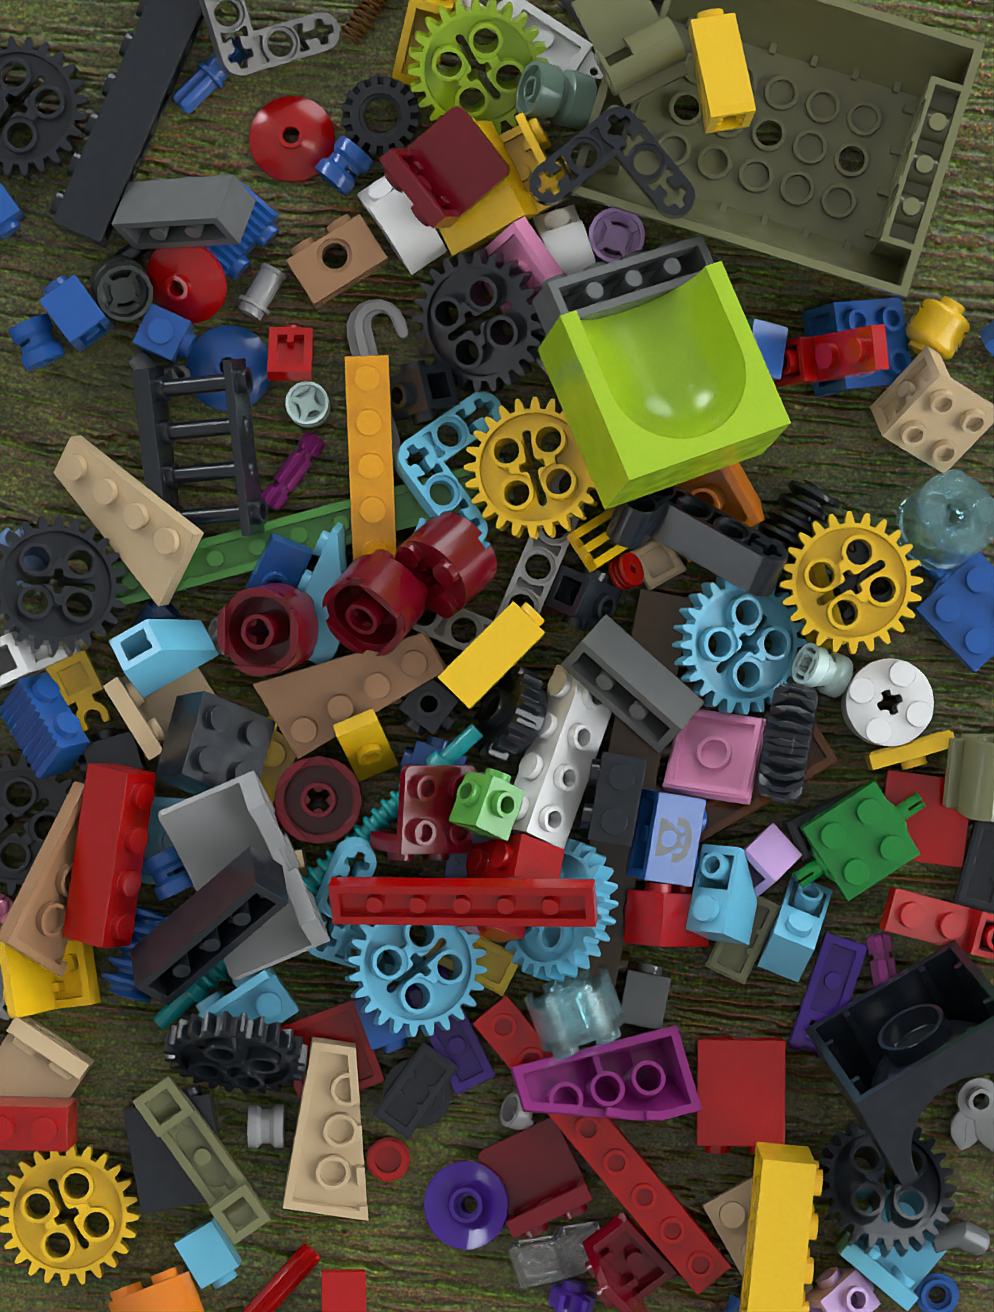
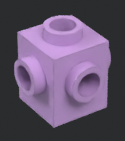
(842, 1292)

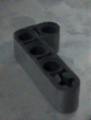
(702, 536)

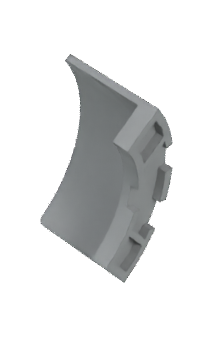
(213, 832)

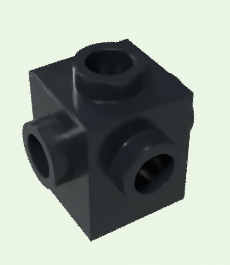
(422, 392)
(582, 596)
(441, 718)

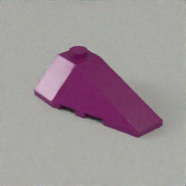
(622, 1079)

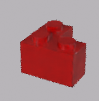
(518, 859)

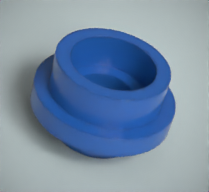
(950, 1297)

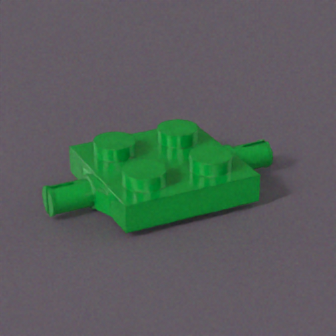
(859, 840)

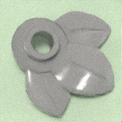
(970, 1120)

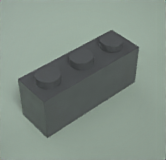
(184, 212)
(632, 683)

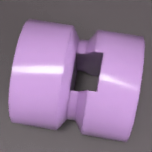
(615, 235)

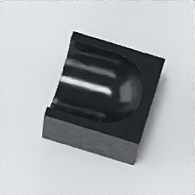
(907, 1045)

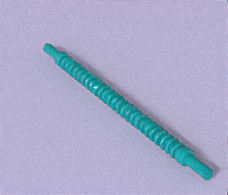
(380, 819)

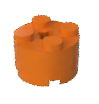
(170, 1292)

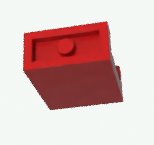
(740, 1092)

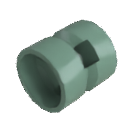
(556, 93)

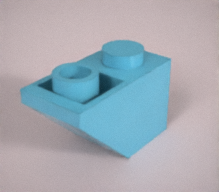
(162, 651)
(722, 896)
(795, 929)

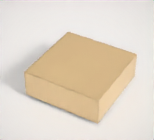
(658, 563)

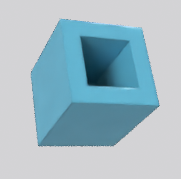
(209, 1254)

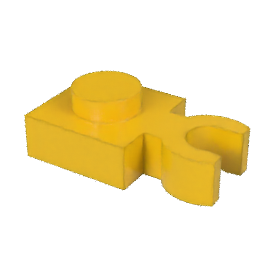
(78, 684)

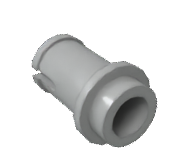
(261, 292)

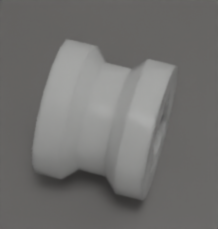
(266, 1126)

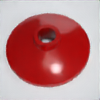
(296, 160)
(197, 272)

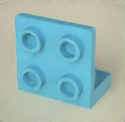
(256, 996)
(892, 1274)

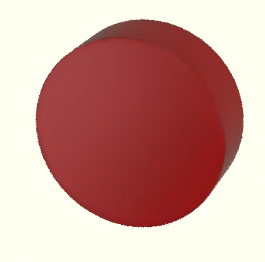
(388, 1158)

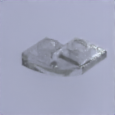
(552, 1257)

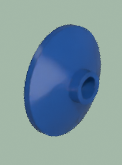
(229, 343)

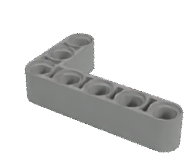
(520, 583)

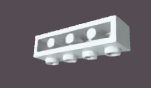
(559, 760)

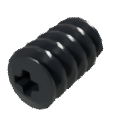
(797, 515)

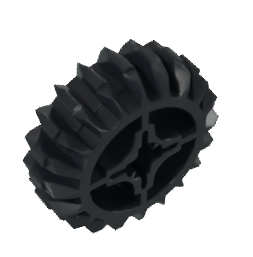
(787, 742)

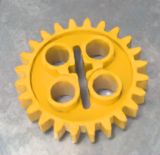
(498, 479)
(871, 617)
(32, 1230)

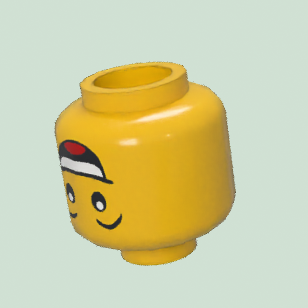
(938, 326)

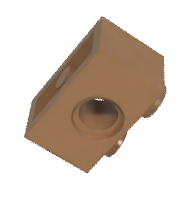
(324, 283)

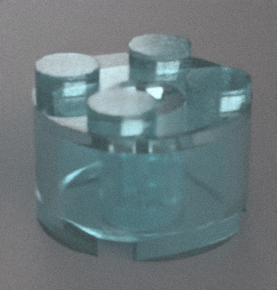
(947, 520)
(576, 1013)

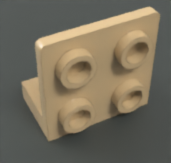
(932, 412)
(150, 716)
(39, 1062)

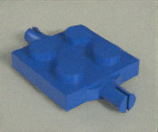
(963, 610)

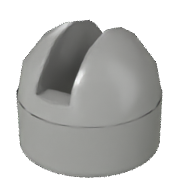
(512, 1114)

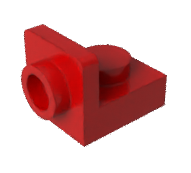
(290, 353)

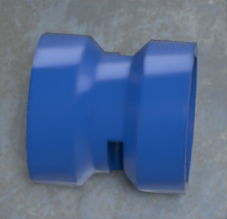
(344, 165)
(36, 342)
(162, 864)

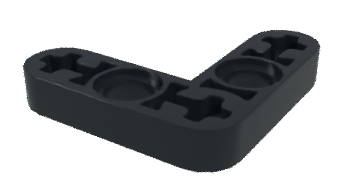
(607, 150)

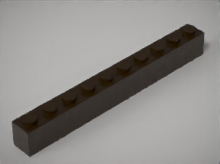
(654, 631)

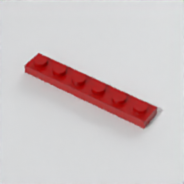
(463, 901)

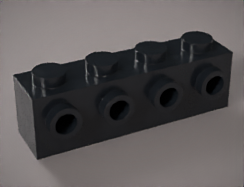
(209, 926)

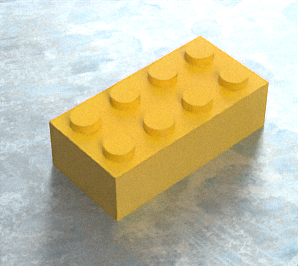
(780, 1229)

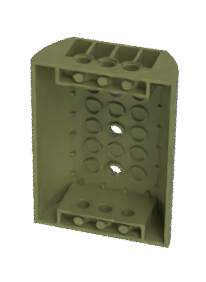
(830, 84)

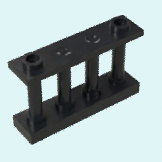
(160, 433)

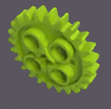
(444, 85)

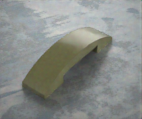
(203, 1158)

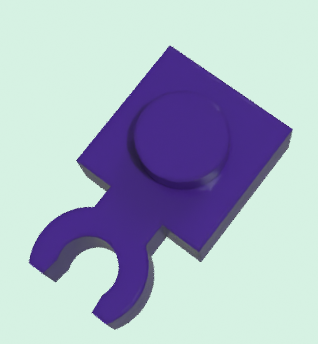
(571, 1296)

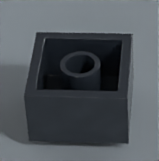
(212, 743)

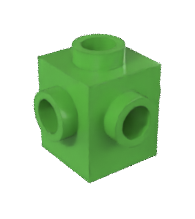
(487, 804)

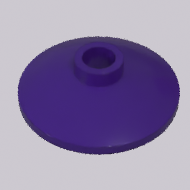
(446, 1205)

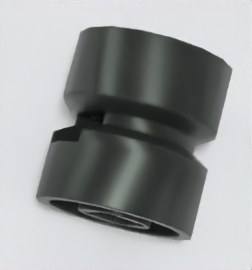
(121, 288)

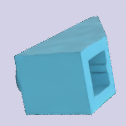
(330, 566)

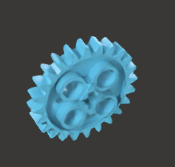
(763, 671)
(560, 950)
(439, 995)

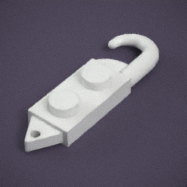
(562, 44)

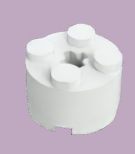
(909, 714)

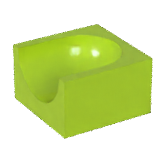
(664, 388)

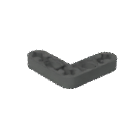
(257, 41)

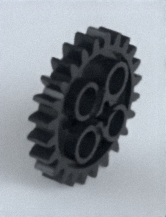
(49, 131)
(462, 284)
(55, 624)
(32, 841)
(236, 1052)
(847, 1181)

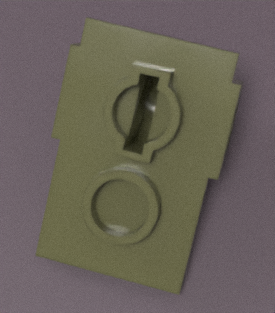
(632, 46)
(970, 776)

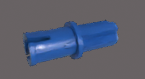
(205, 80)

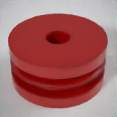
(626, 571)

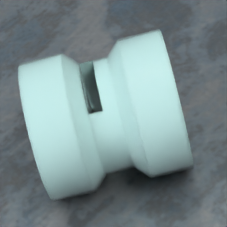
(303, 399)
(826, 671)

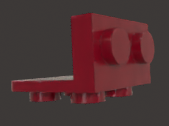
(446, 169)
(424, 812)
(538, 1178)
(625, 1264)

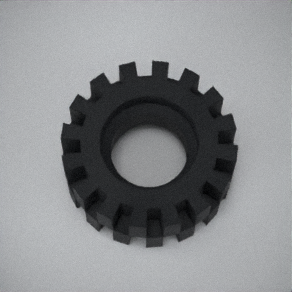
(368, 91)

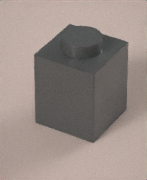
(645, 995)

